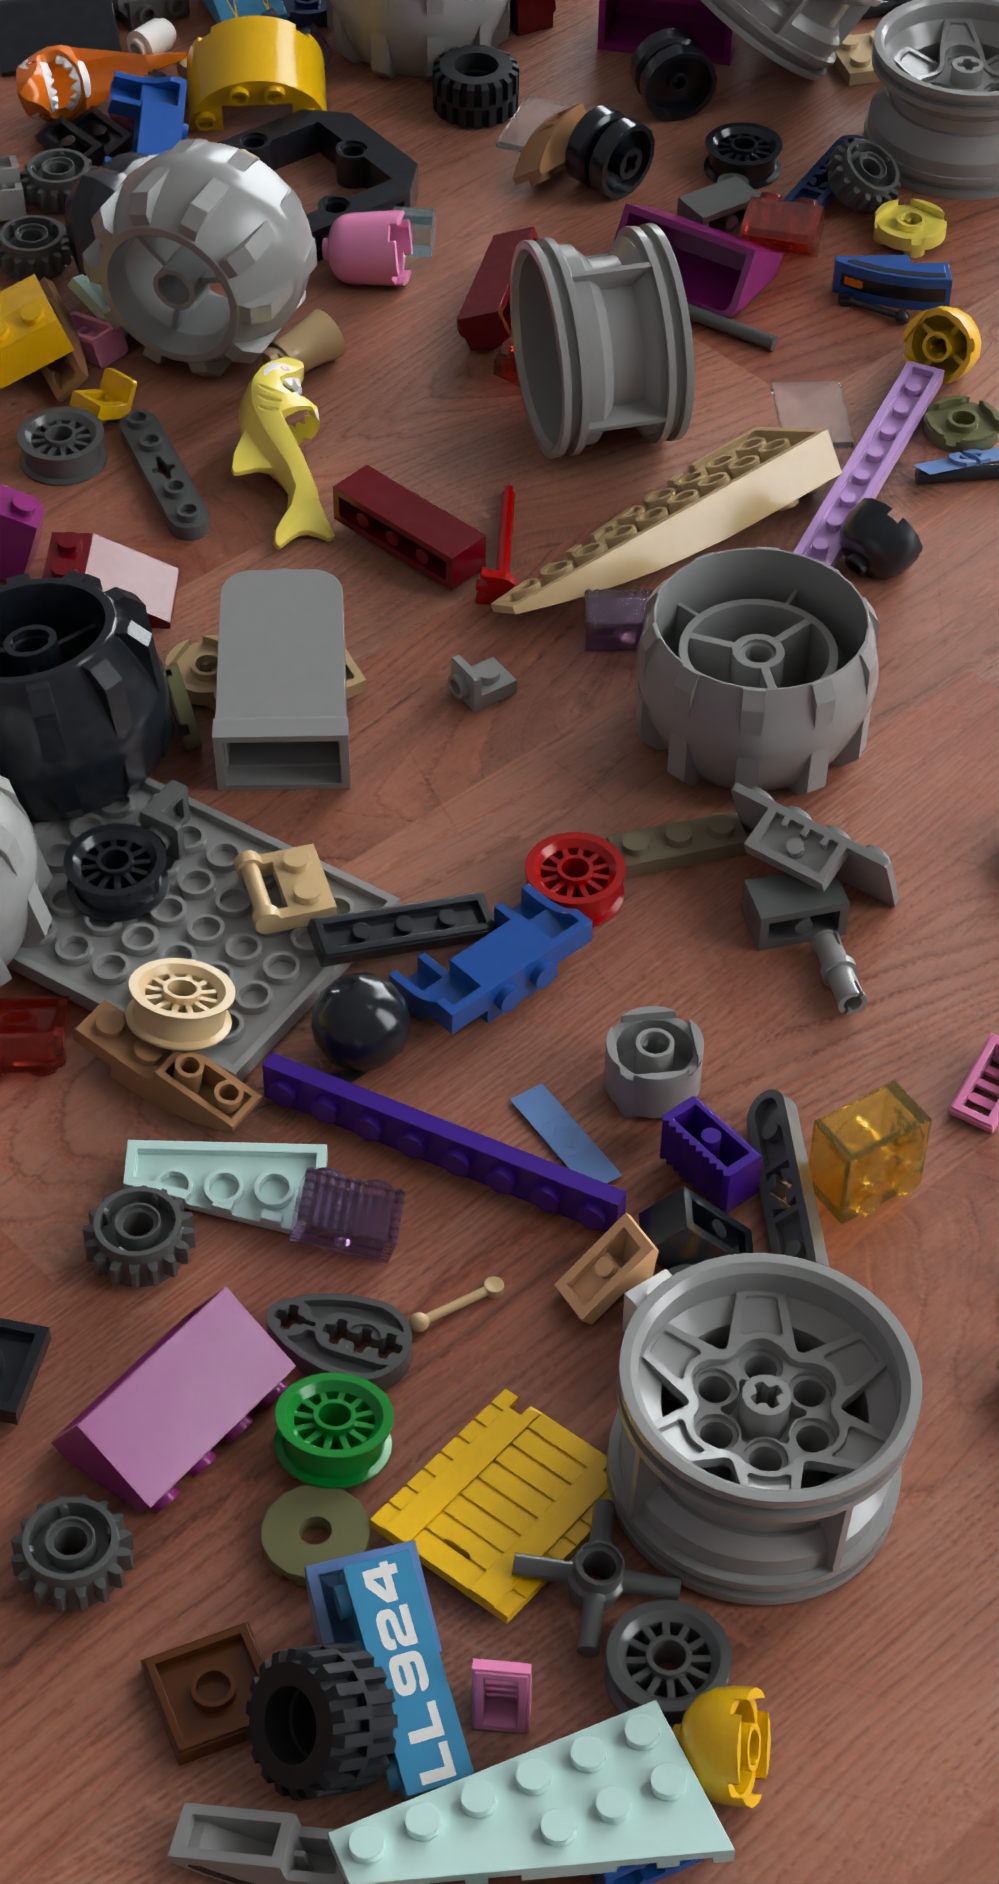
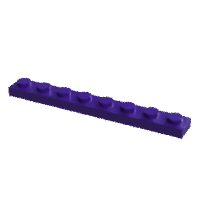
(443, 1143)

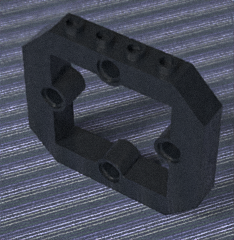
(357, 151)

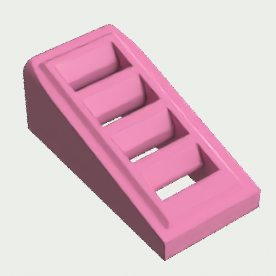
(99, 339)
(974, 1079)
(501, 1695)

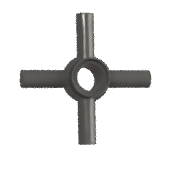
(593, 1595)

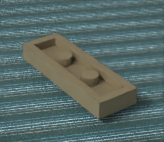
(681, 844)

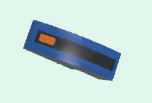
(893, 281)

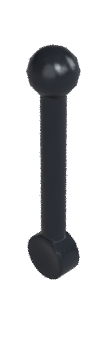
(846, 299)

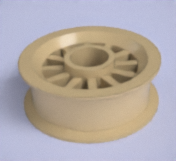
(180, 1004)

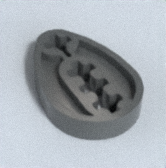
(360, 1319)

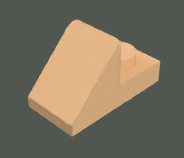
(609, 1268)

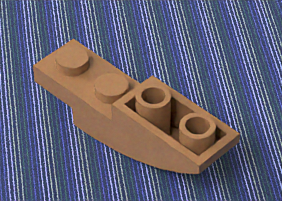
(547, 147)
(172, 1079)

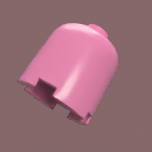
(369, 248)

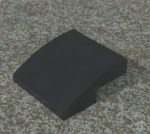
(89, 134)

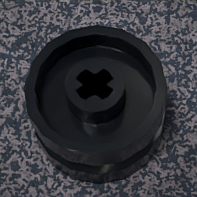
(673, 74)
(609, 152)

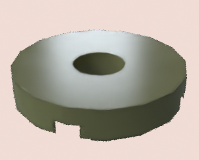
(943, 429)
(182, 709)
(308, 1509)

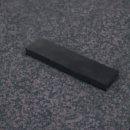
(400, 929)

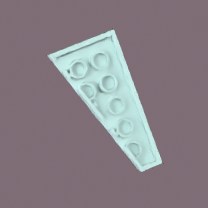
(556, 1811)

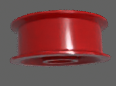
(579, 874)

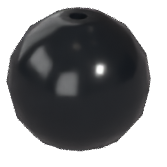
(360, 1022)

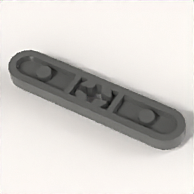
(175, 498)
(777, 1135)

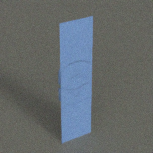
(958, 460)
(564, 1134)

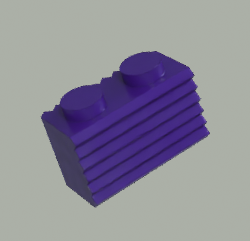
(710, 1154)

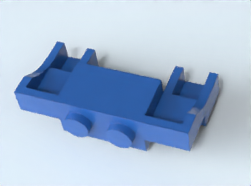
(155, 106)
(499, 967)

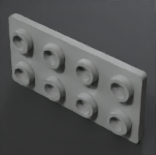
(809, 850)

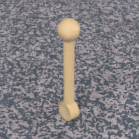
(492, 1288)

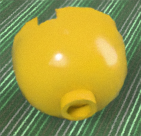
(944, 340)
(727, 1743)

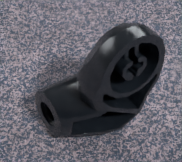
(89, 195)

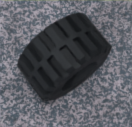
(475, 86)
(321, 1720)

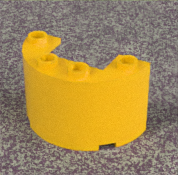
(253, 64)

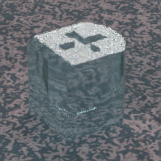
(422, 229)

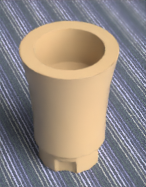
(311, 342)

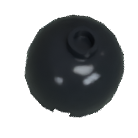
(876, 542)

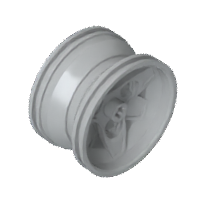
(939, 96)

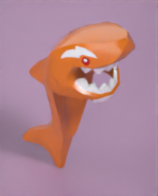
(73, 79)

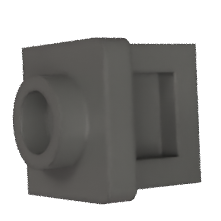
(166, 815)

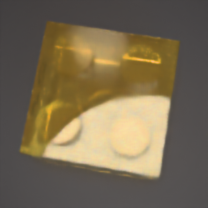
(868, 1152)

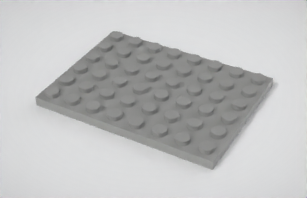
(200, 920)

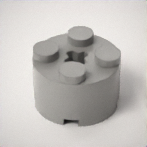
(652, 1062)

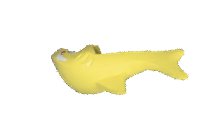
(272, 446)

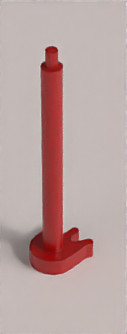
(498, 582)

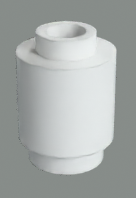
(152, 37)

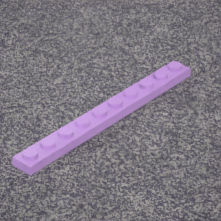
(872, 458)

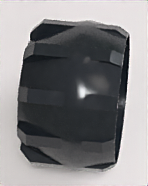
(78, 695)

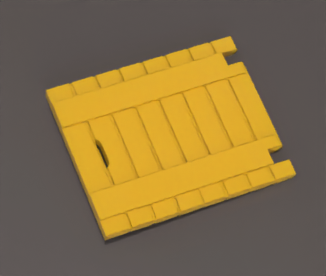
(498, 1492)

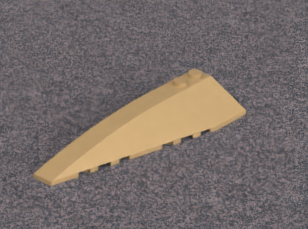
(720, 497)

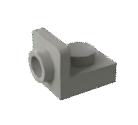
(481, 683)

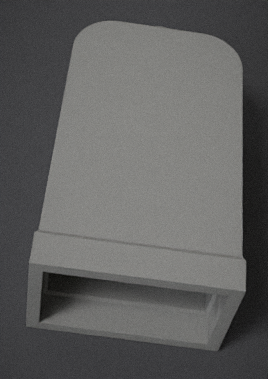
(281, 682)

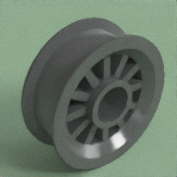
(61, 446)
(661, 1634)

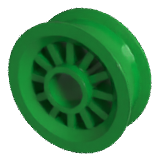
(333, 1430)

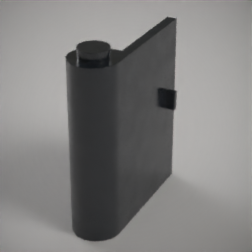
(38, 24)

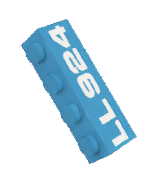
(395, 1628)

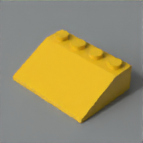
(28, 331)

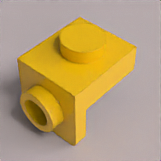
(111, 400)

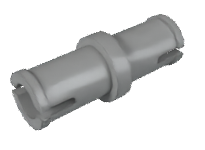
(839, 972)

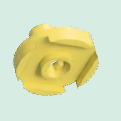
(910, 227)

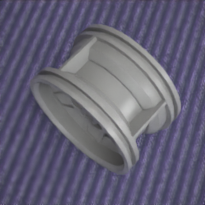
(793, 32)
(602, 340)
(781, 1359)

